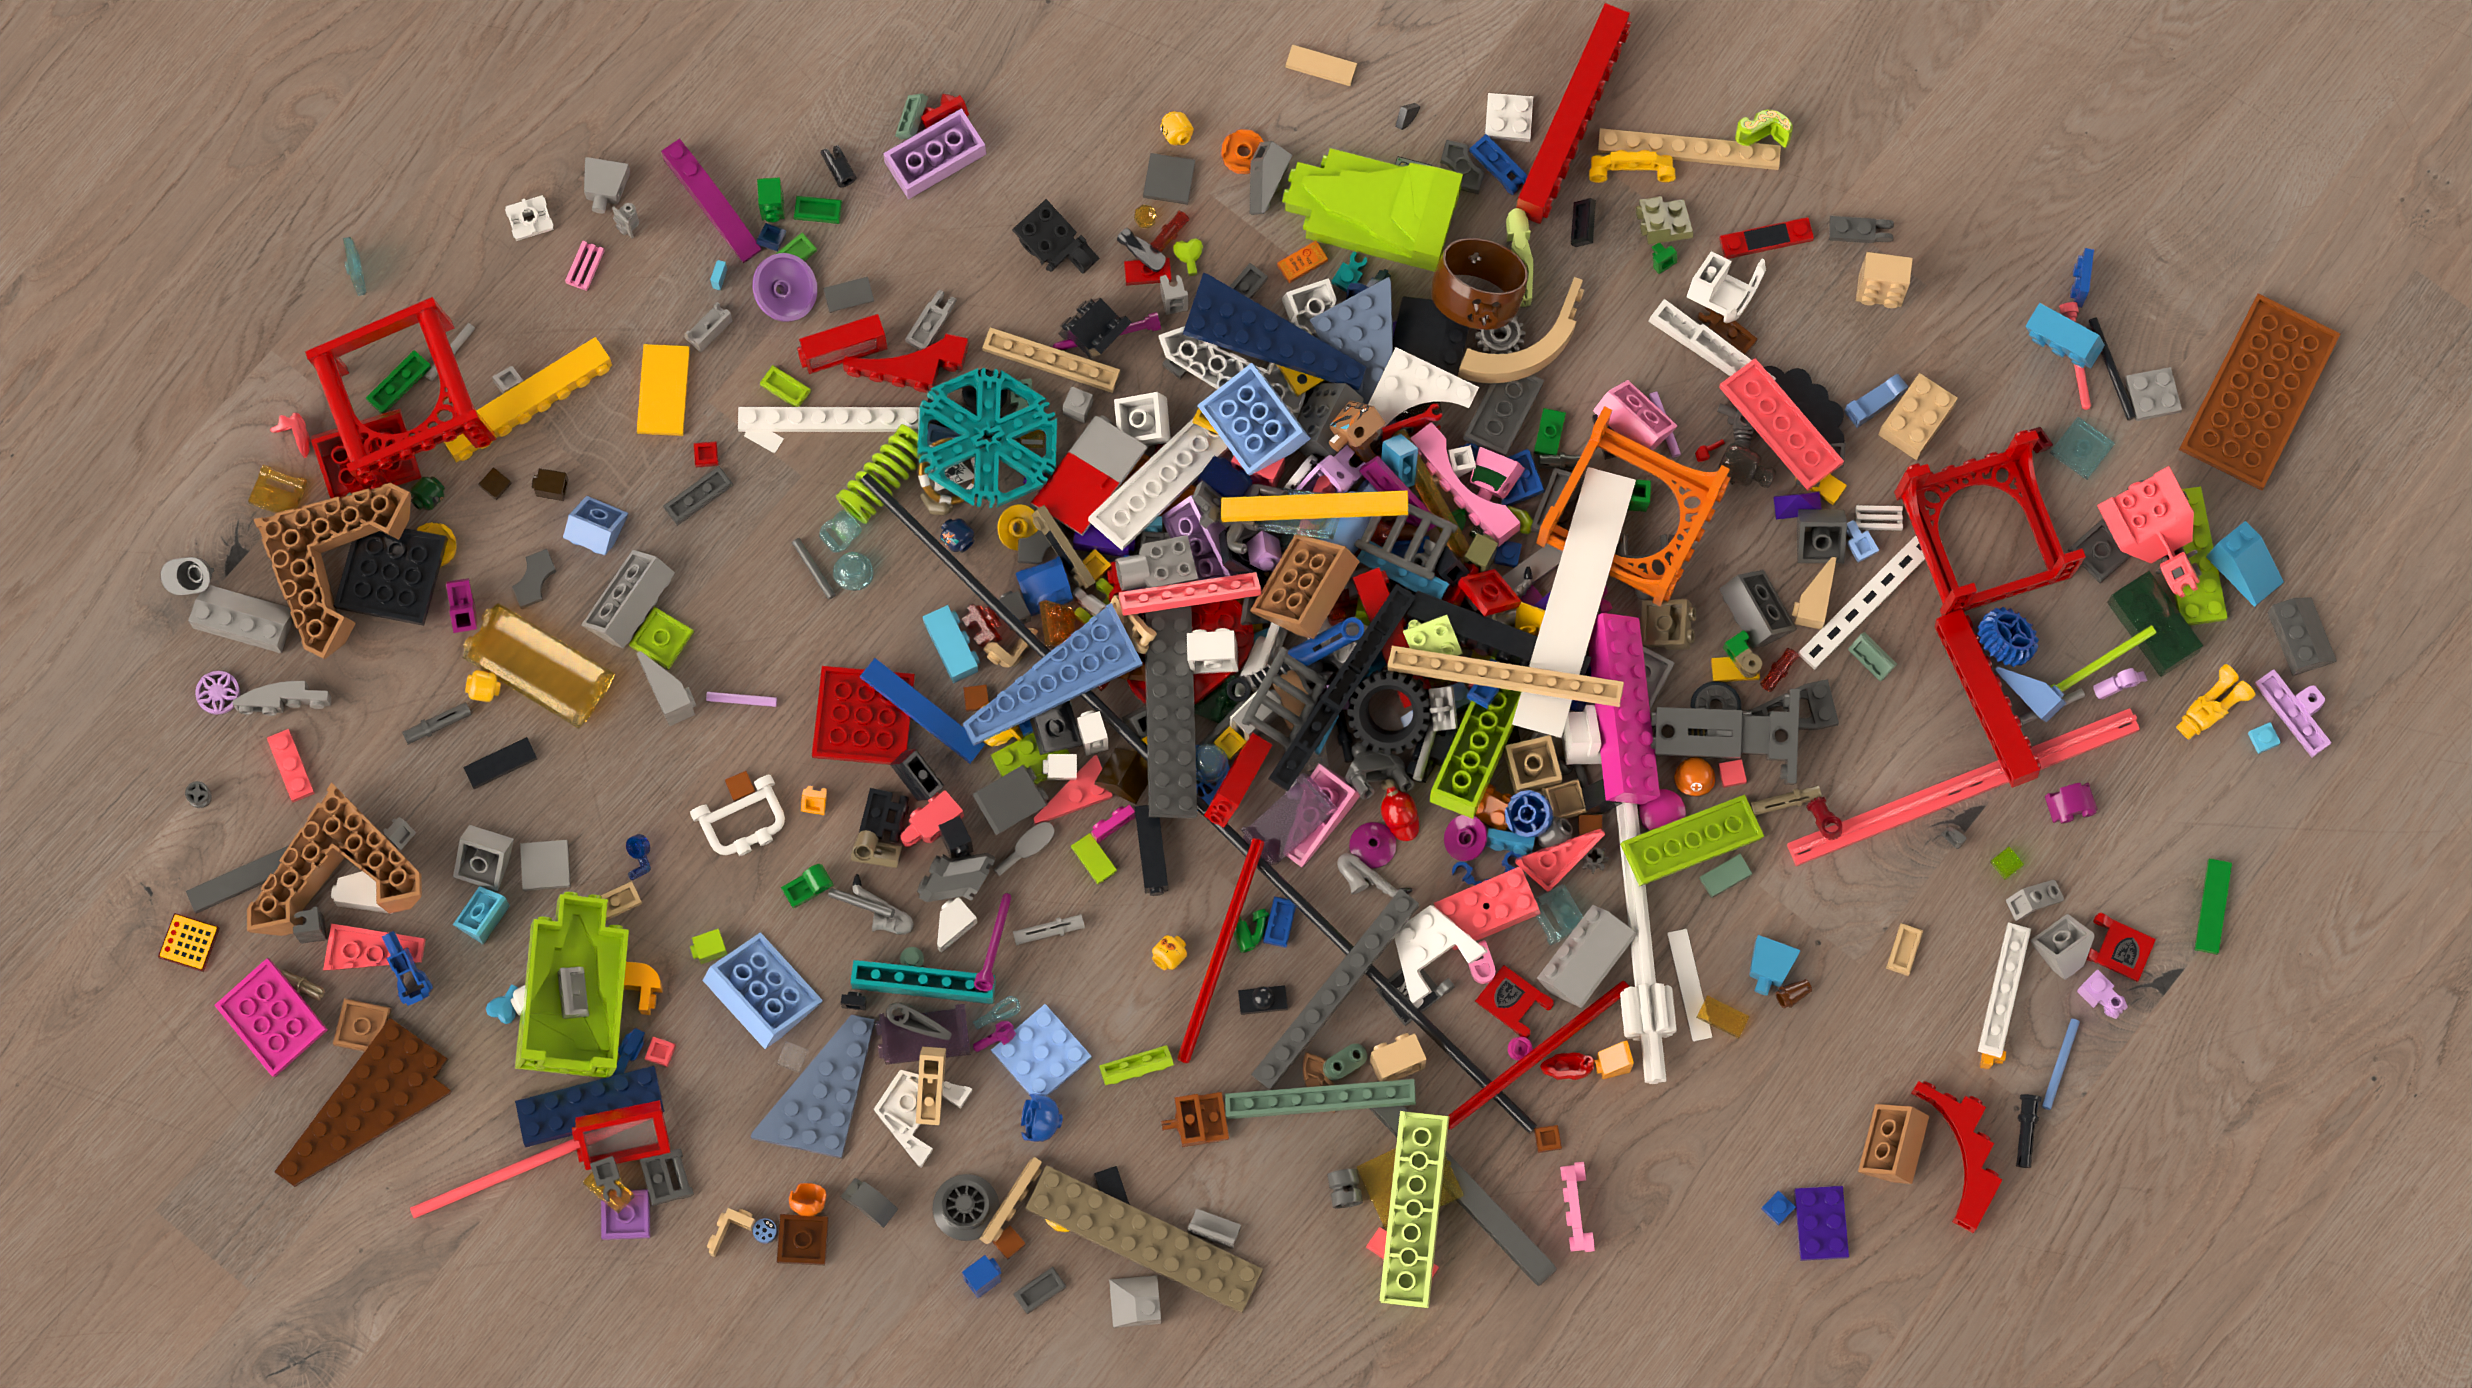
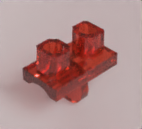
(1343, 602)
(977, 616)

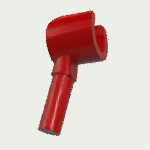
(1702, 452)

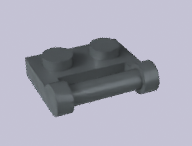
(659, 1181)

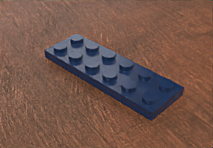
(554, 1113)

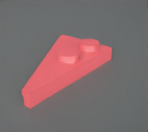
(1076, 794)
(1554, 862)

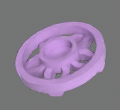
(217, 692)

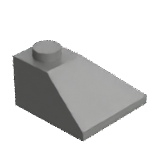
(2064, 946)
(1135, 1301)

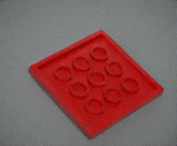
(857, 720)

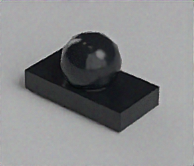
(1262, 999)

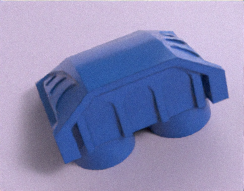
(1044, 583)

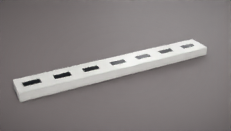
(1863, 604)

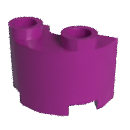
(2071, 801)

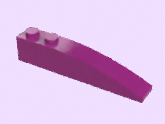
(710, 200)

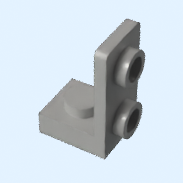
(2034, 898)

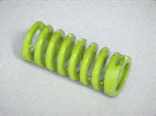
(853, 501)

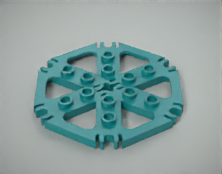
(987, 421)

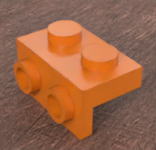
(1493, 808)

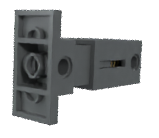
(1730, 734)

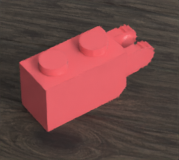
(925, 821)

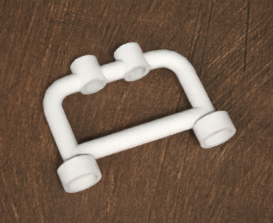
(742, 845)

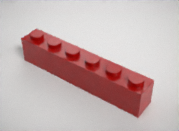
(1373, 593)

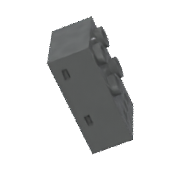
(1319, 412)

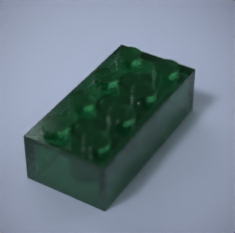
(2146, 604)

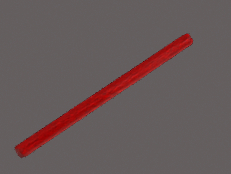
(1220, 950)
(1536, 1055)

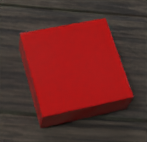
(706, 454)

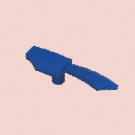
(629, 1049)

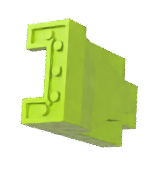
(1376, 206)
(573, 940)

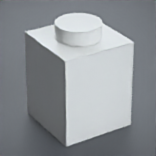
(1060, 766)

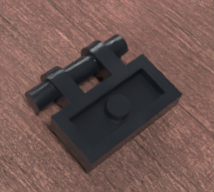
(877, 811)

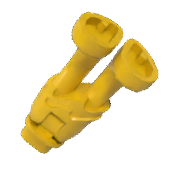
(2207, 711)

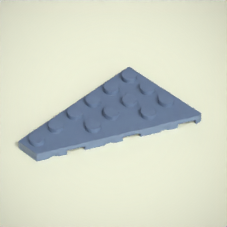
(1362, 331)
(821, 1101)

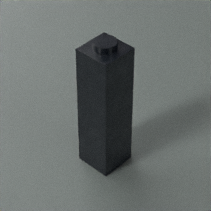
(1151, 852)

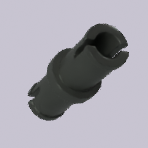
(1558, 461)

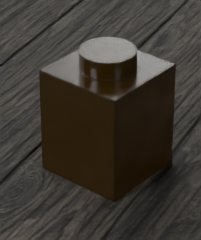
(550, 484)

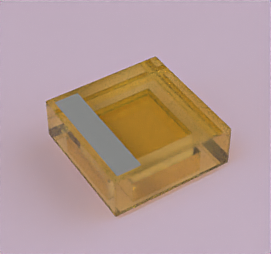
(1033, 439)

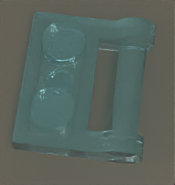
(1564, 911)

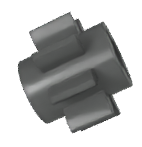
(1599, 856)

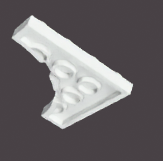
(1411, 382)

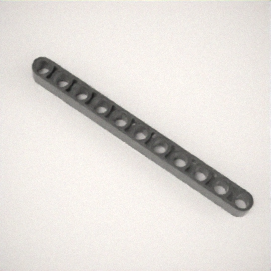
(1487, 1213)

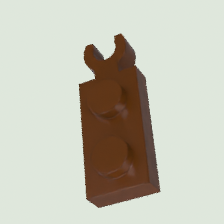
(1730, 332)

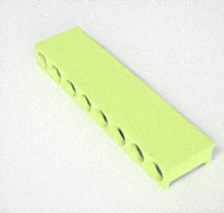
(1414, 1209)

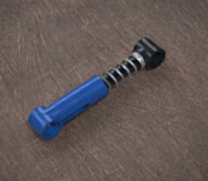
(1306, 652)

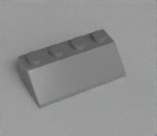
(628, 598)
(241, 618)
(1586, 956)

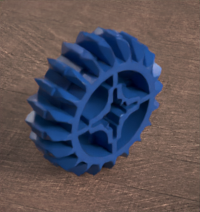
(2008, 636)

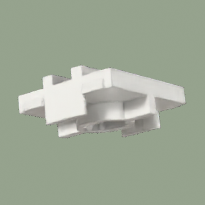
(540, 224)

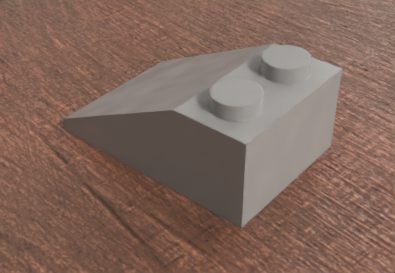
(673, 699)

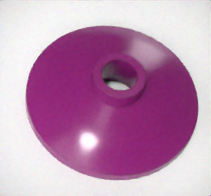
(1456, 838)
(1373, 856)

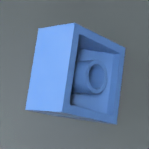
(594, 525)

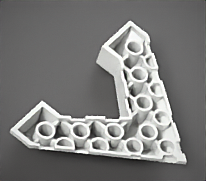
(1219, 366)

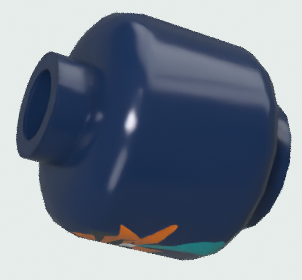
(957, 535)

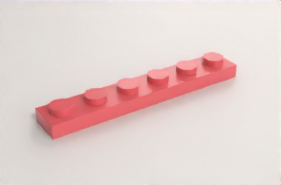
(1189, 593)

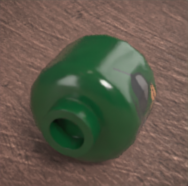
(427, 493)

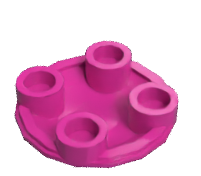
(1662, 810)

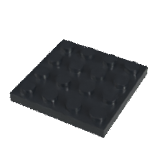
(392, 575)

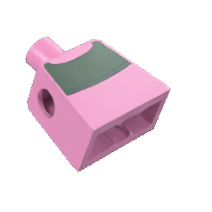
(1494, 474)

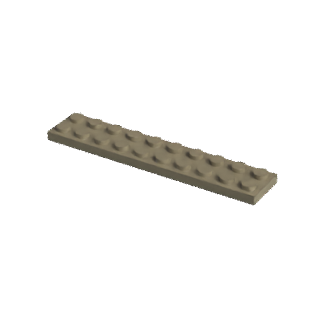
(1143, 1239)

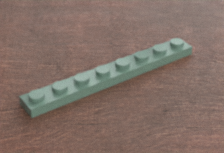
(1320, 1099)

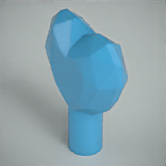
(502, 1007)

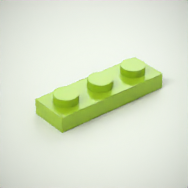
(1136, 1065)

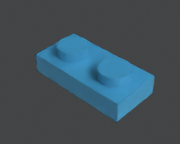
(1503, 840)

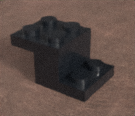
(1094, 327)

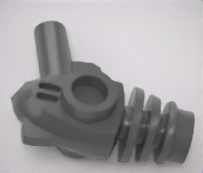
(1742, 428)

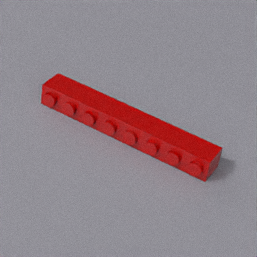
(1987, 698)

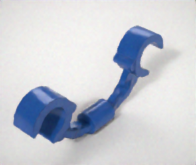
(1469, 879)

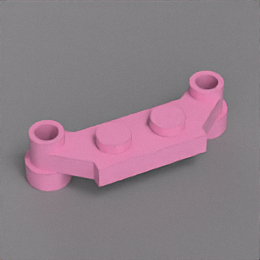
(1581, 1240)

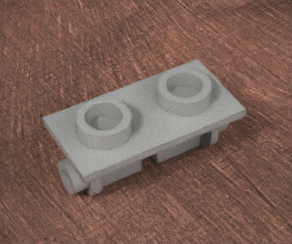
(626, 219)

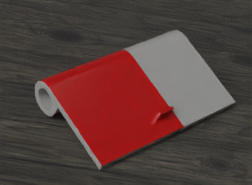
(1089, 474)

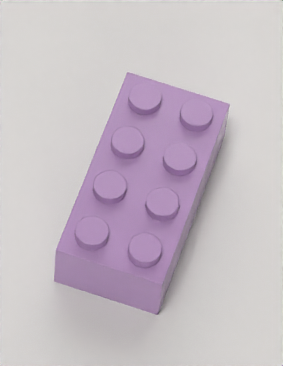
(934, 154)

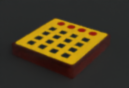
(189, 942)

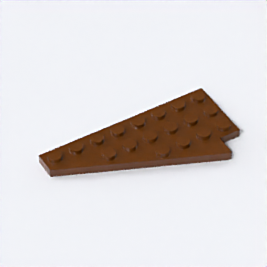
(379, 1093)

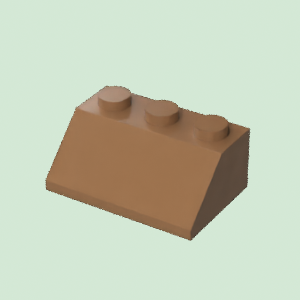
(1893, 1143)

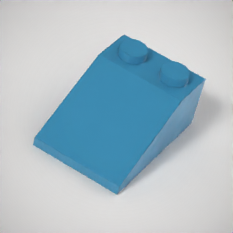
(2246, 563)

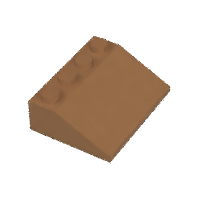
(1305, 585)

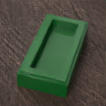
(817, 209)

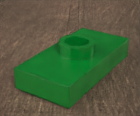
(1549, 432)

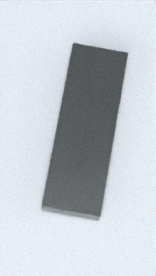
(698, 495)

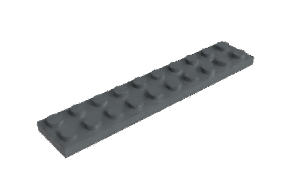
(1170, 716)

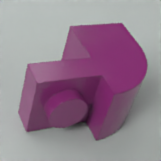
(462, 605)

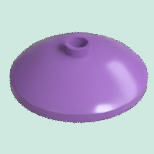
(796, 285)

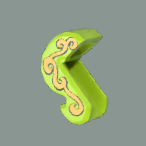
(1764, 124)

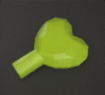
(1189, 253)

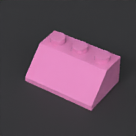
(1636, 416)

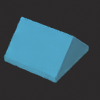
(482, 914)

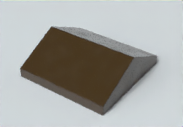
(1124, 775)

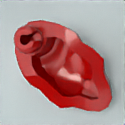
(1568, 1066)

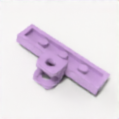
(2296, 711)

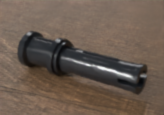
(2027, 1119)

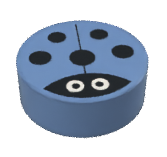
(764, 1230)

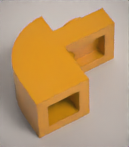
(644, 979)

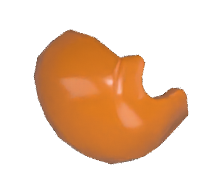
(808, 1199)

